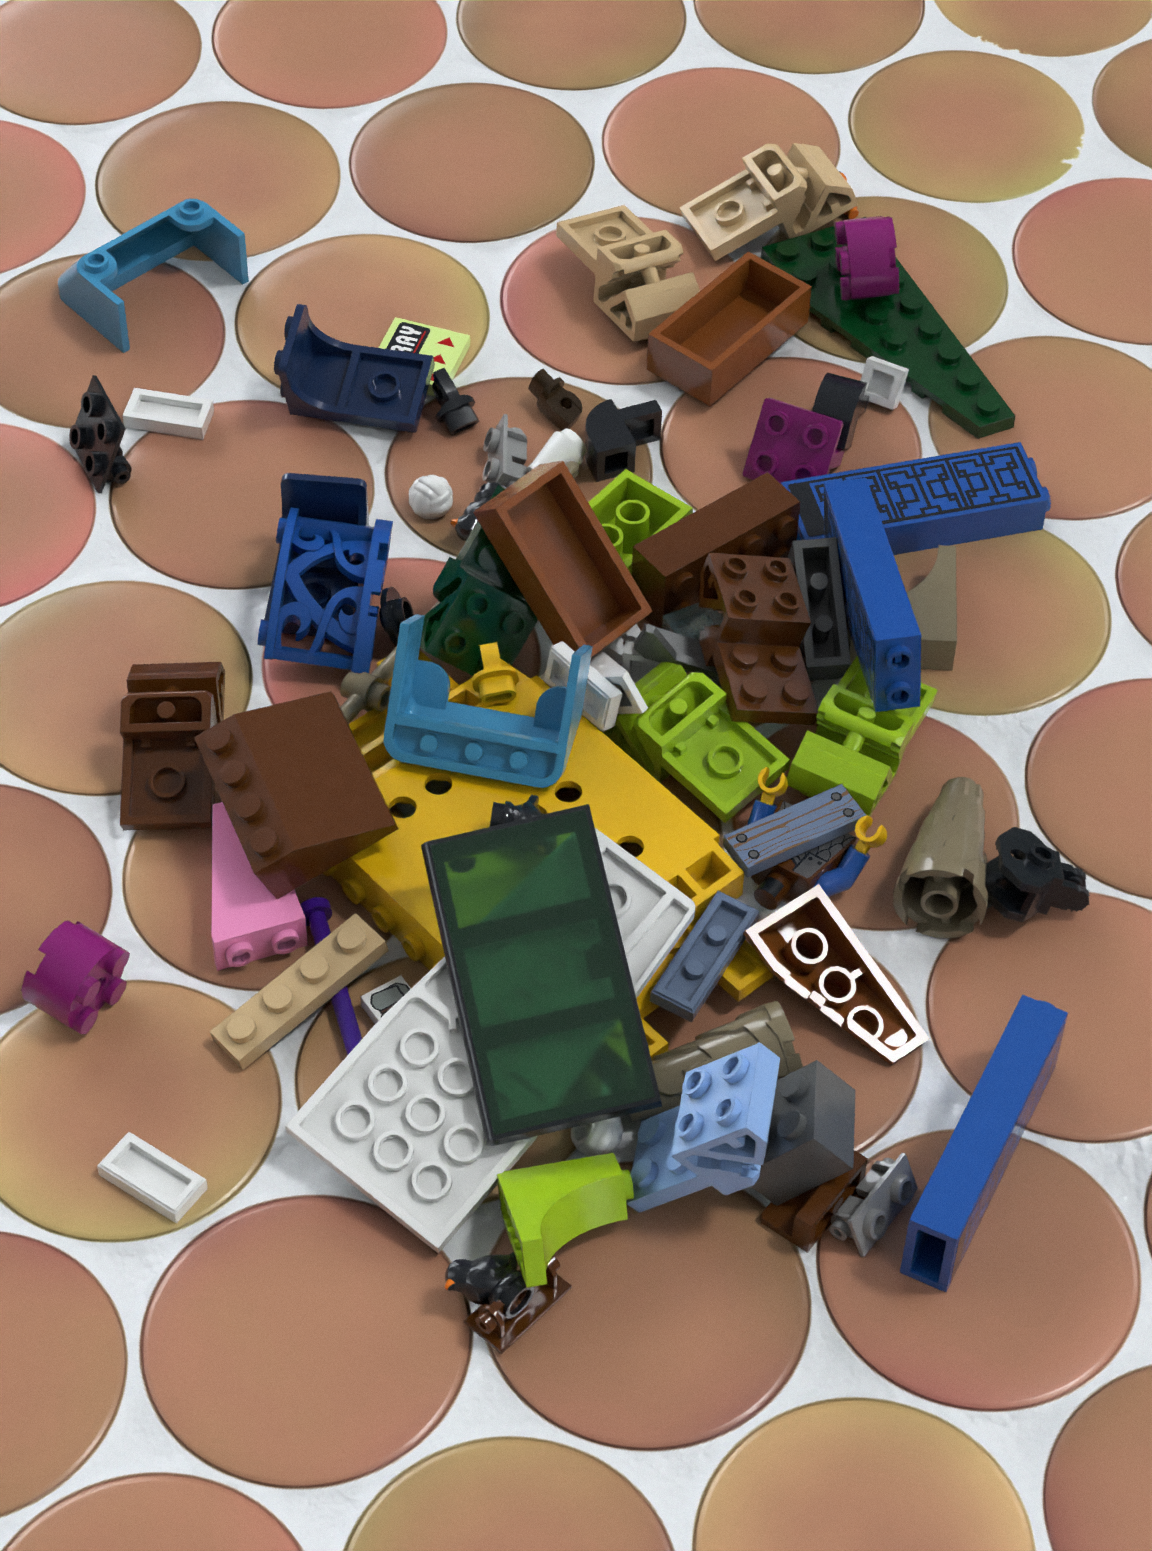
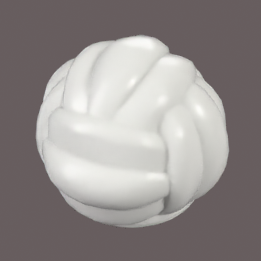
(430, 497)
(598, 1137)

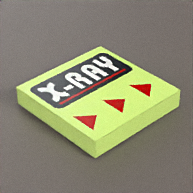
(444, 345)

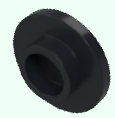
(393, 612)

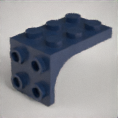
(349, 380)
(325, 499)

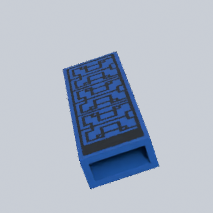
(940, 498)
(874, 597)
(983, 1143)

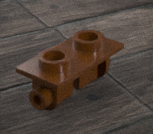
(503, 1332)

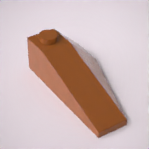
(828, 966)

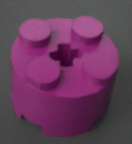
(866, 257)
(76, 976)

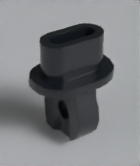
(455, 408)

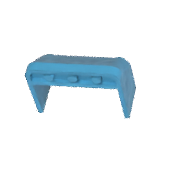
(90, 280)
(478, 740)

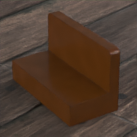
(810, 1214)

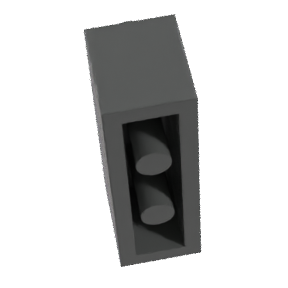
(819, 578)

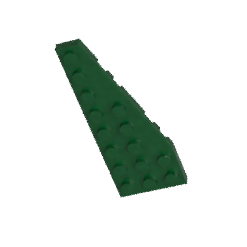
(897, 330)

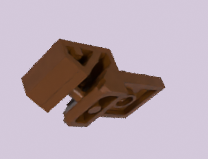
(758, 638)
(161, 764)

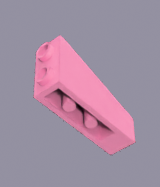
(245, 914)

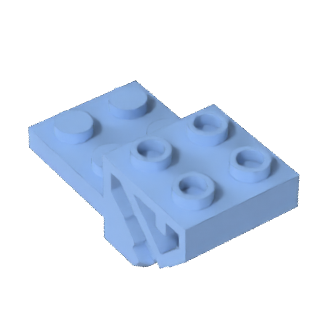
(713, 1135)

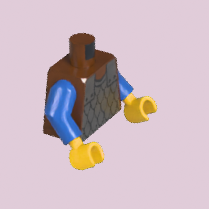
(830, 865)

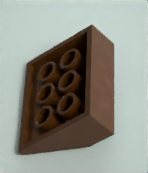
(295, 789)

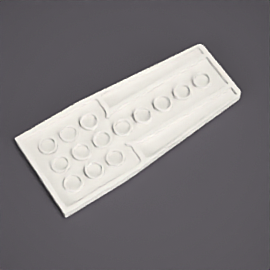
(403, 1102)

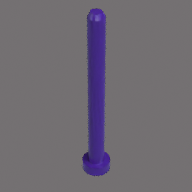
(317, 913)

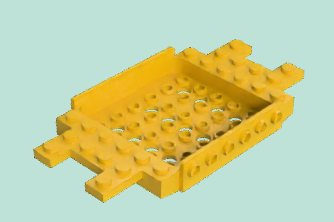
(624, 806)

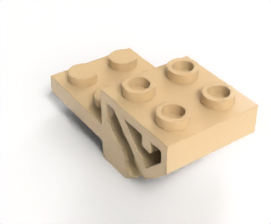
(774, 190)
(629, 268)

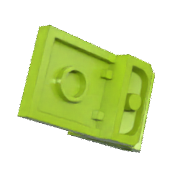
(695, 741)
(855, 742)

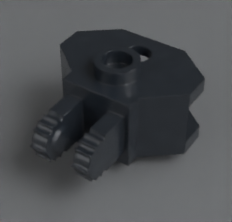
(1033, 878)

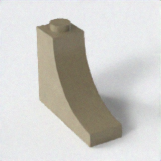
(935, 612)

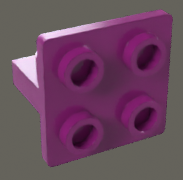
(793, 443)

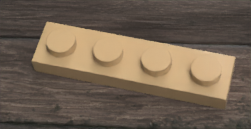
(299, 991)

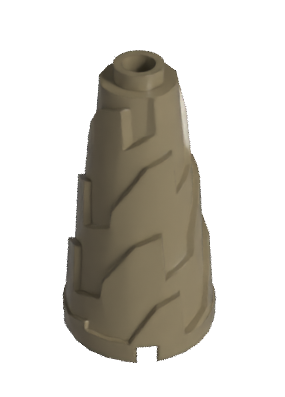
(947, 865)
(762, 1025)

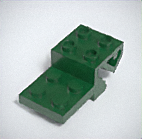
(476, 607)

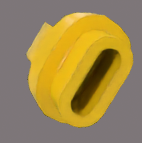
(495, 681)

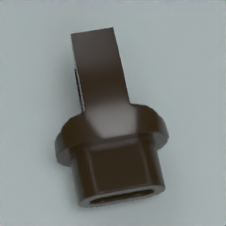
(553, 398)

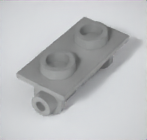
(505, 454)
(886, 1191)

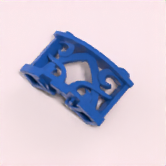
(316, 542)

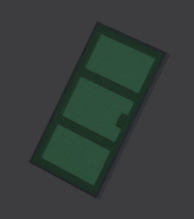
(539, 976)

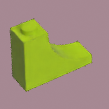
(558, 1202)

